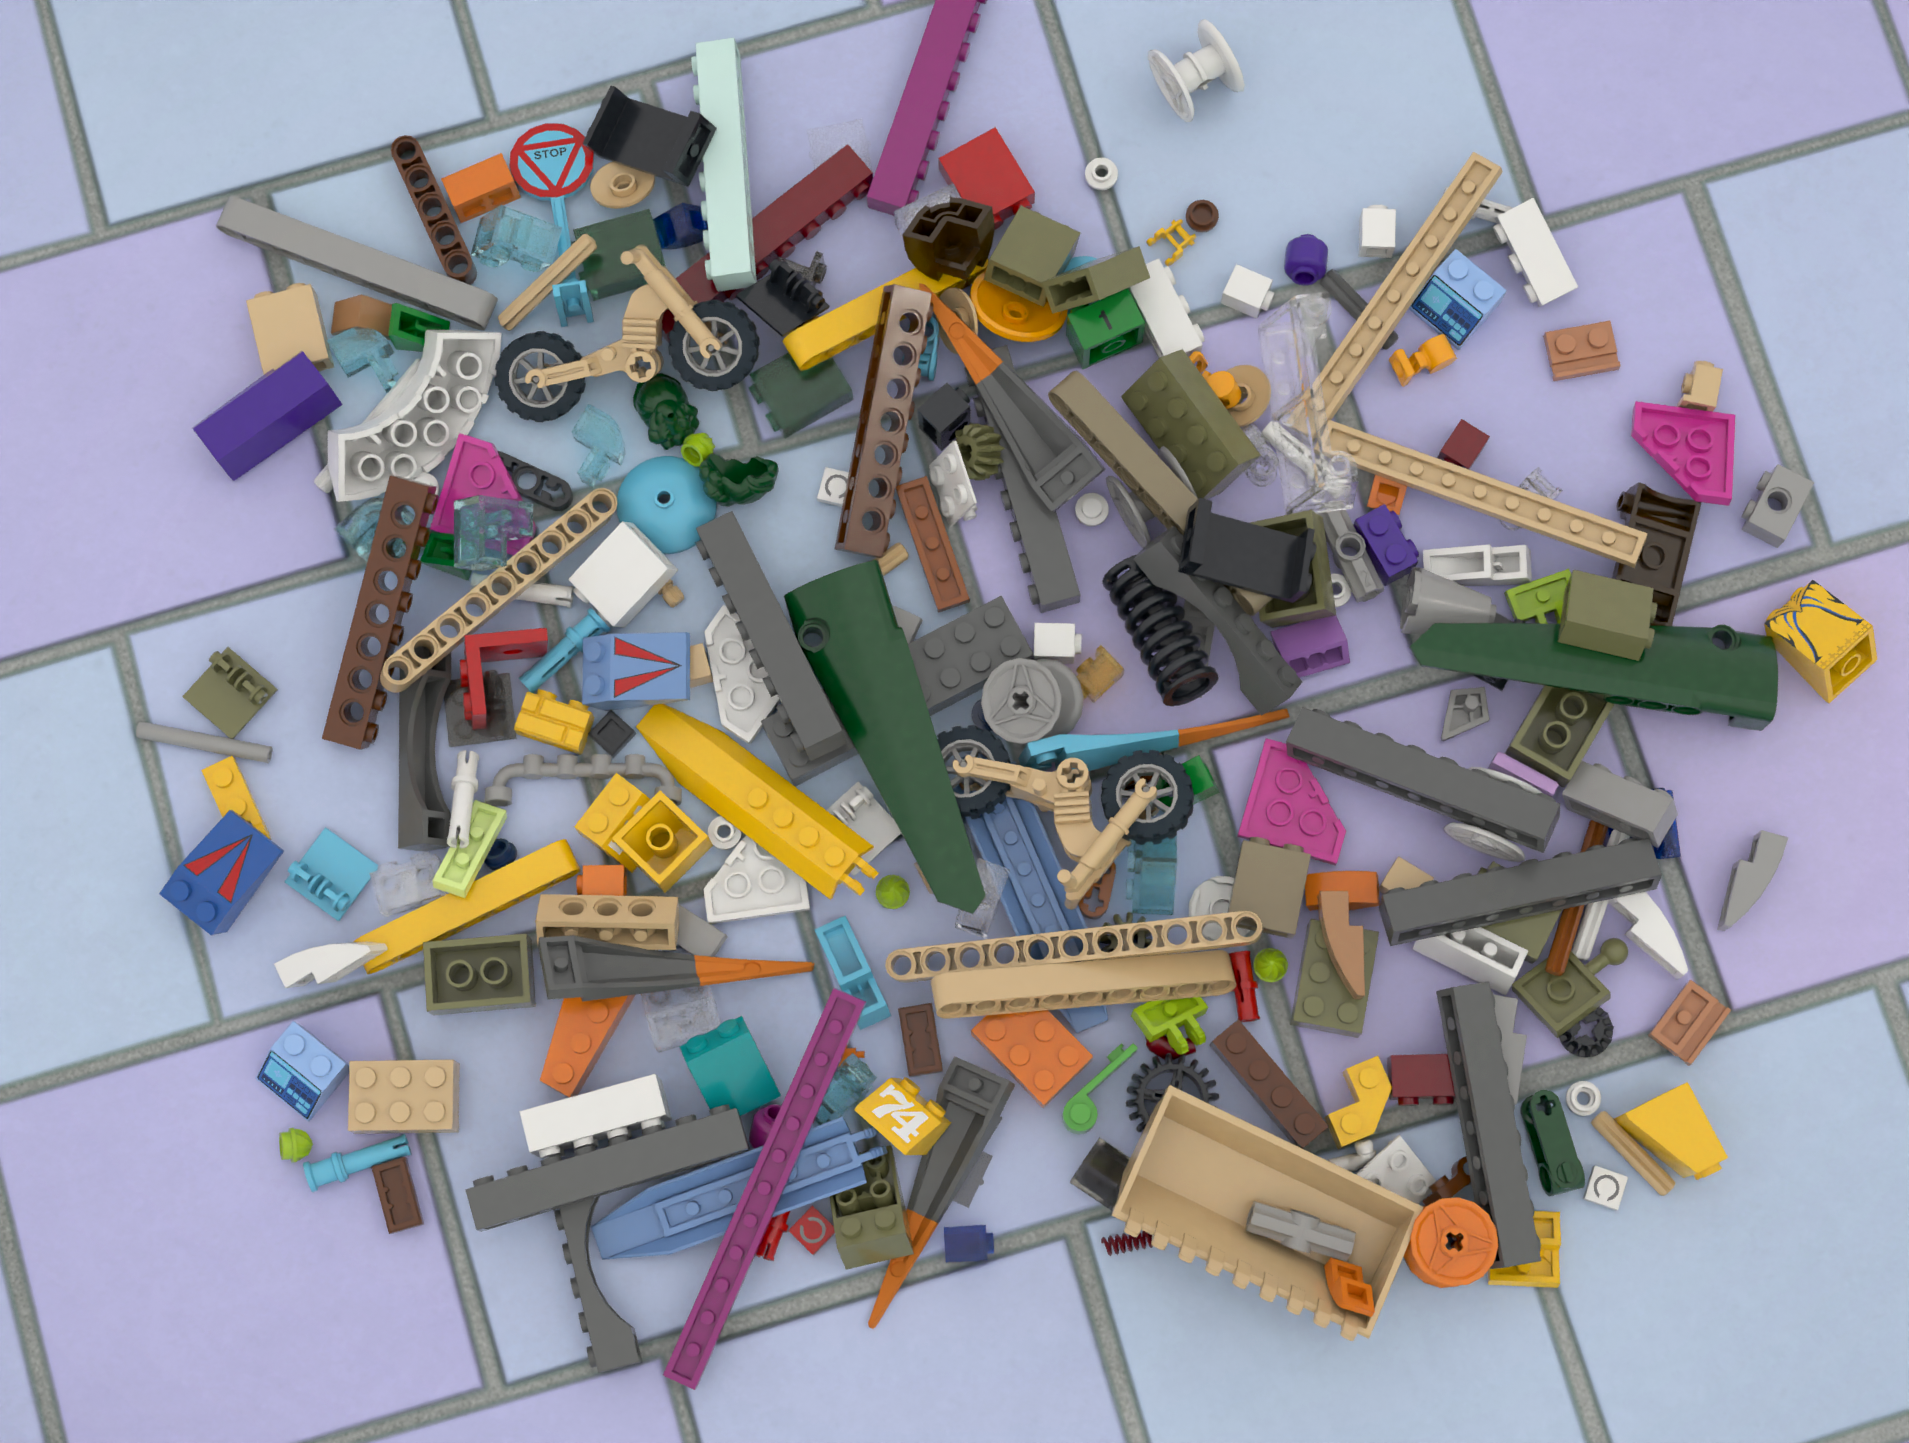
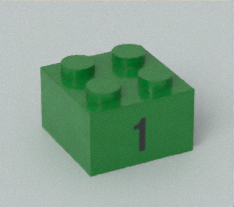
(1104, 328)

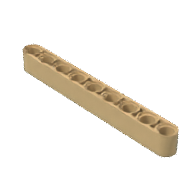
(490, 602)
(1082, 984)

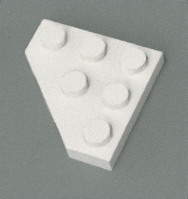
(736, 680)
(753, 886)

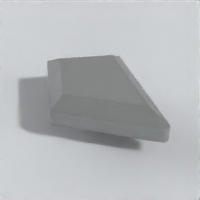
(1465, 711)

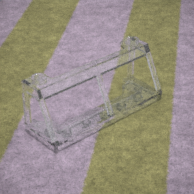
(1308, 469)

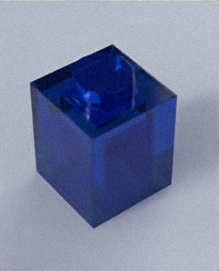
(967, 1244)

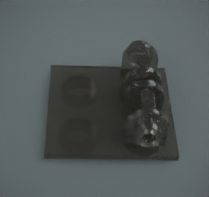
(499, 712)

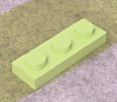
(463, 864)

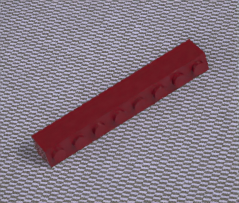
(787, 222)

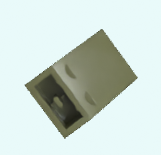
(872, 1217)

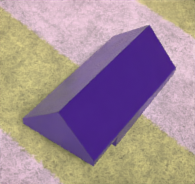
(267, 415)

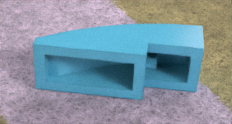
(852, 969)

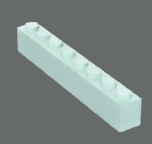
(725, 166)

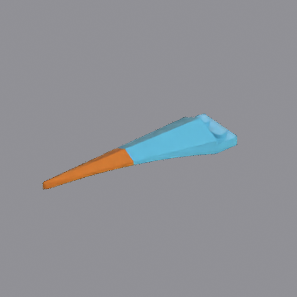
(1106, 750)

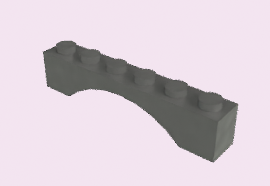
(1262, 671)
(422, 810)
(611, 1337)

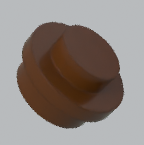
(1202, 216)

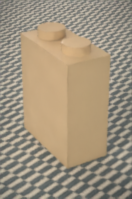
(287, 325)

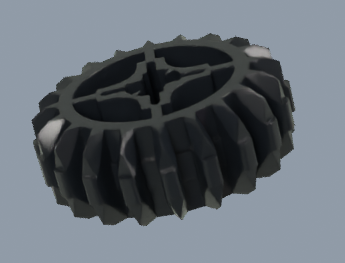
(1178, 1071)

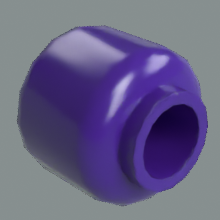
(1306, 259)

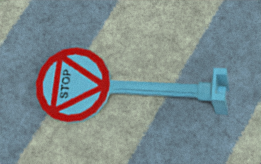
(551, 166)

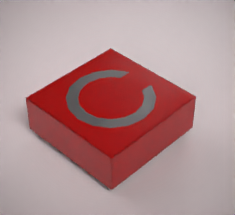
(812, 1230)

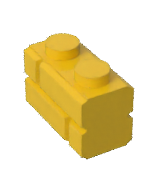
(554, 722)

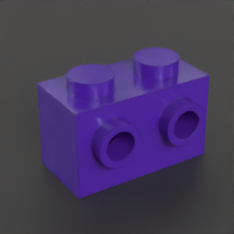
(1386, 545)

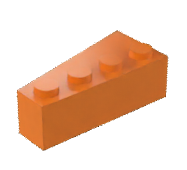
(579, 1040)

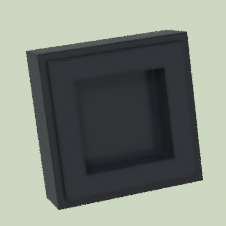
(612, 733)

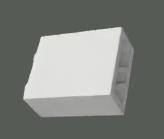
(622, 575)

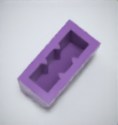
(1312, 645)

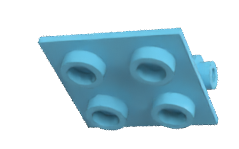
(331, 874)

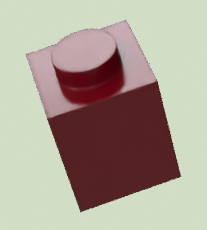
(1464, 445)

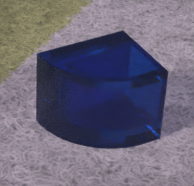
(680, 226)

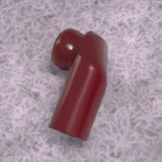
(1161, 1047)

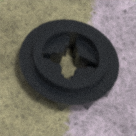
(1584, 1045)

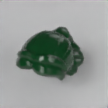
(665, 410)
(737, 482)

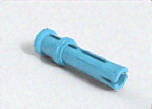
(560, 654)
(340, 1166)

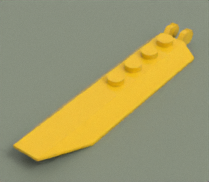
(757, 800)

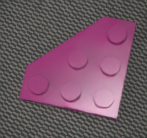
(1690, 447)
(473, 472)
(1291, 807)

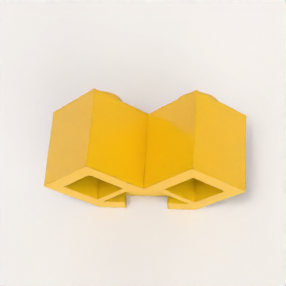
(1370, 1093)

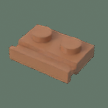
(1581, 350)
(1689, 1022)

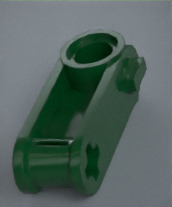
(1552, 1144)

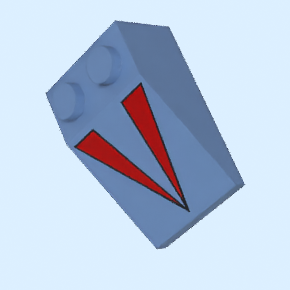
(635, 670)

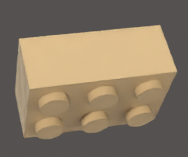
(403, 1096)

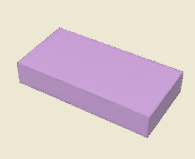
(1514, 768)

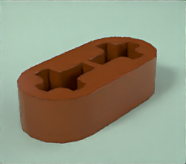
(1103, 897)

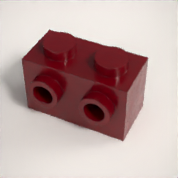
(1420, 1078)

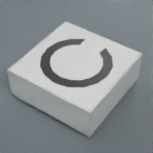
(833, 487)
(1605, 1188)

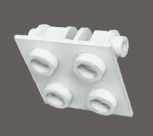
(953, 485)
(866, 818)
(1399, 1171)

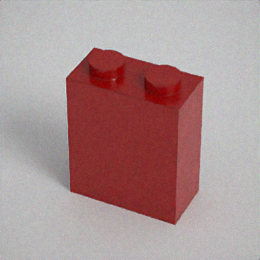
(988, 175)

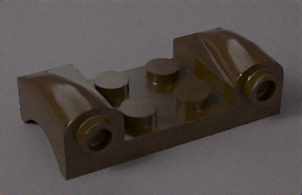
(1664, 557)

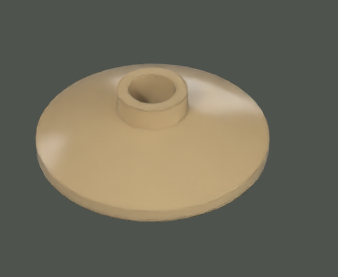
(620, 186)
(963, 307)
(1254, 387)

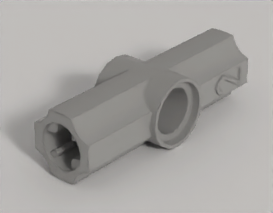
(1356, 569)
(1300, 1231)

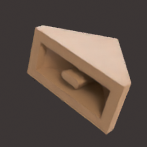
(361, 313)

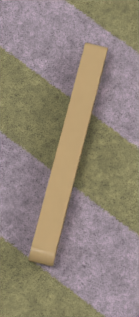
(1090, 937)

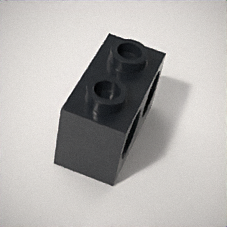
(944, 415)

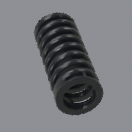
(1166, 631)

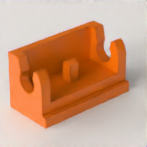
(481, 188)

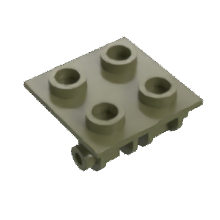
(229, 692)

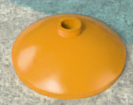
(1013, 315)

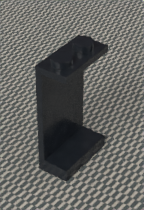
(649, 137)
(1246, 554)

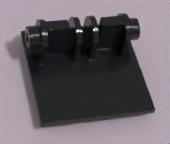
(783, 299)

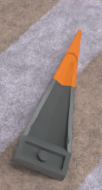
(1045, 446)
(605, 970)
(974, 1107)

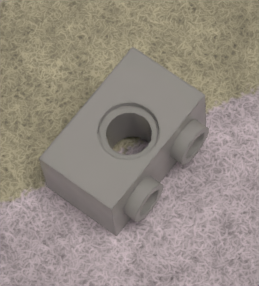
(1790, 491)

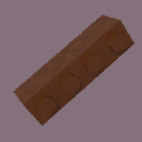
(1268, 1085)

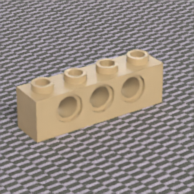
(621, 920)

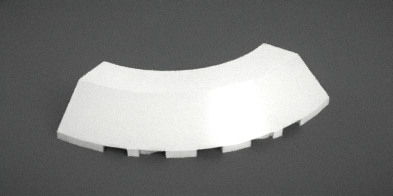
(423, 422)

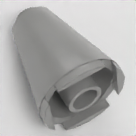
(1441, 601)

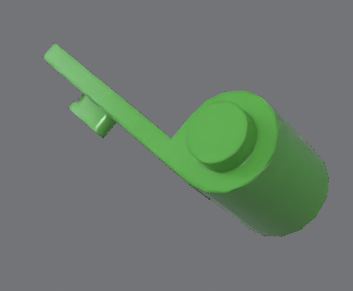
(1080, 1111)

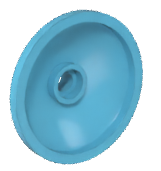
(671, 524)

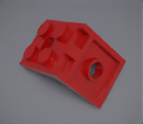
(491, 648)

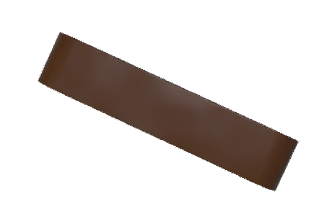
(426, 198)

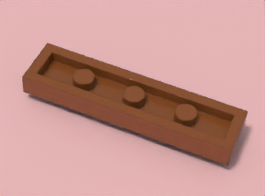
(932, 544)

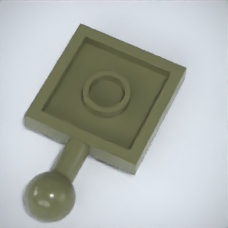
(1572, 996)

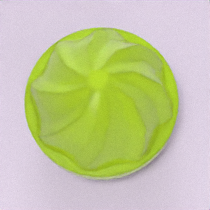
(697, 448)
(892, 892)
(1270, 965)
(294, 1144)

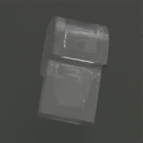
(993, 881)

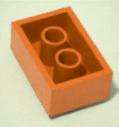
(1033, 1051)

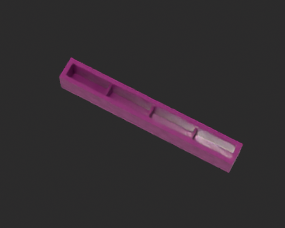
(923, 104)

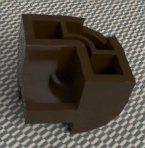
(950, 238)

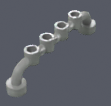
(569, 768)

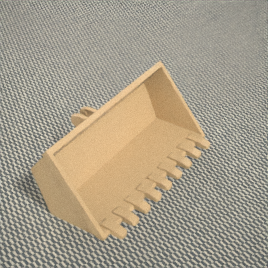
(1206, 1168)

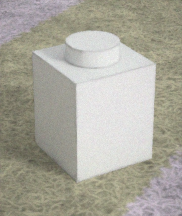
(1377, 231)
(1247, 292)
(1056, 642)

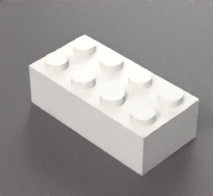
(595, 1116)

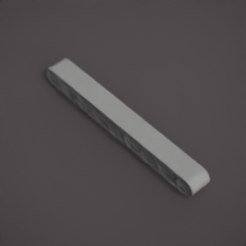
(357, 263)

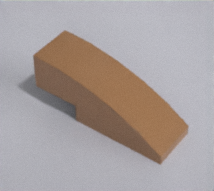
(1343, 941)

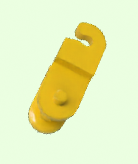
(1162, 233)

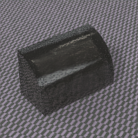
(1101, 1173)

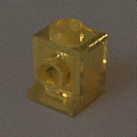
(1098, 674)

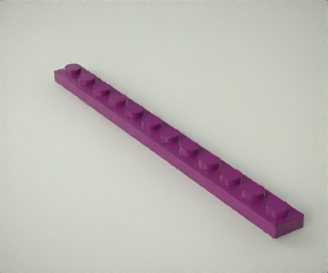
(764, 1188)

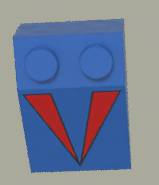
(222, 874)

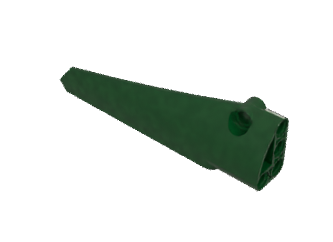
(1676, 675)
(882, 707)

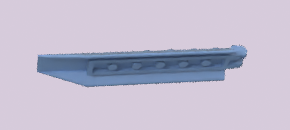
(1032, 895)
(704, 1201)

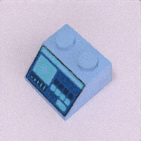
(1457, 299)
(302, 1070)

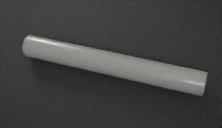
(204, 742)

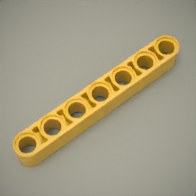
(858, 319)
(485, 898)

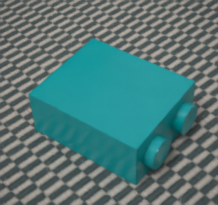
(730, 1067)

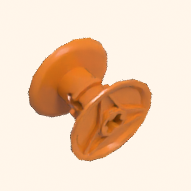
(1471, 1251)

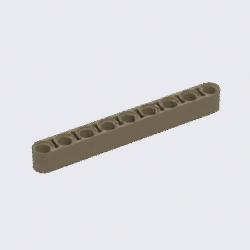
(1133, 461)

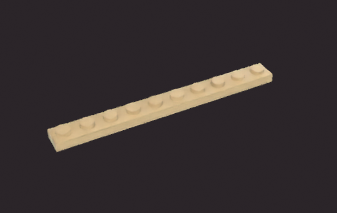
(1406, 280)
(1489, 495)

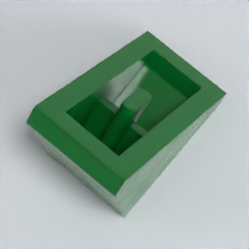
(409, 326)
(440, 555)

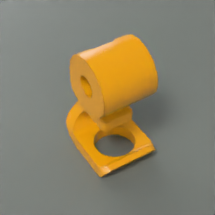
(1432, 355)
(1221, 382)

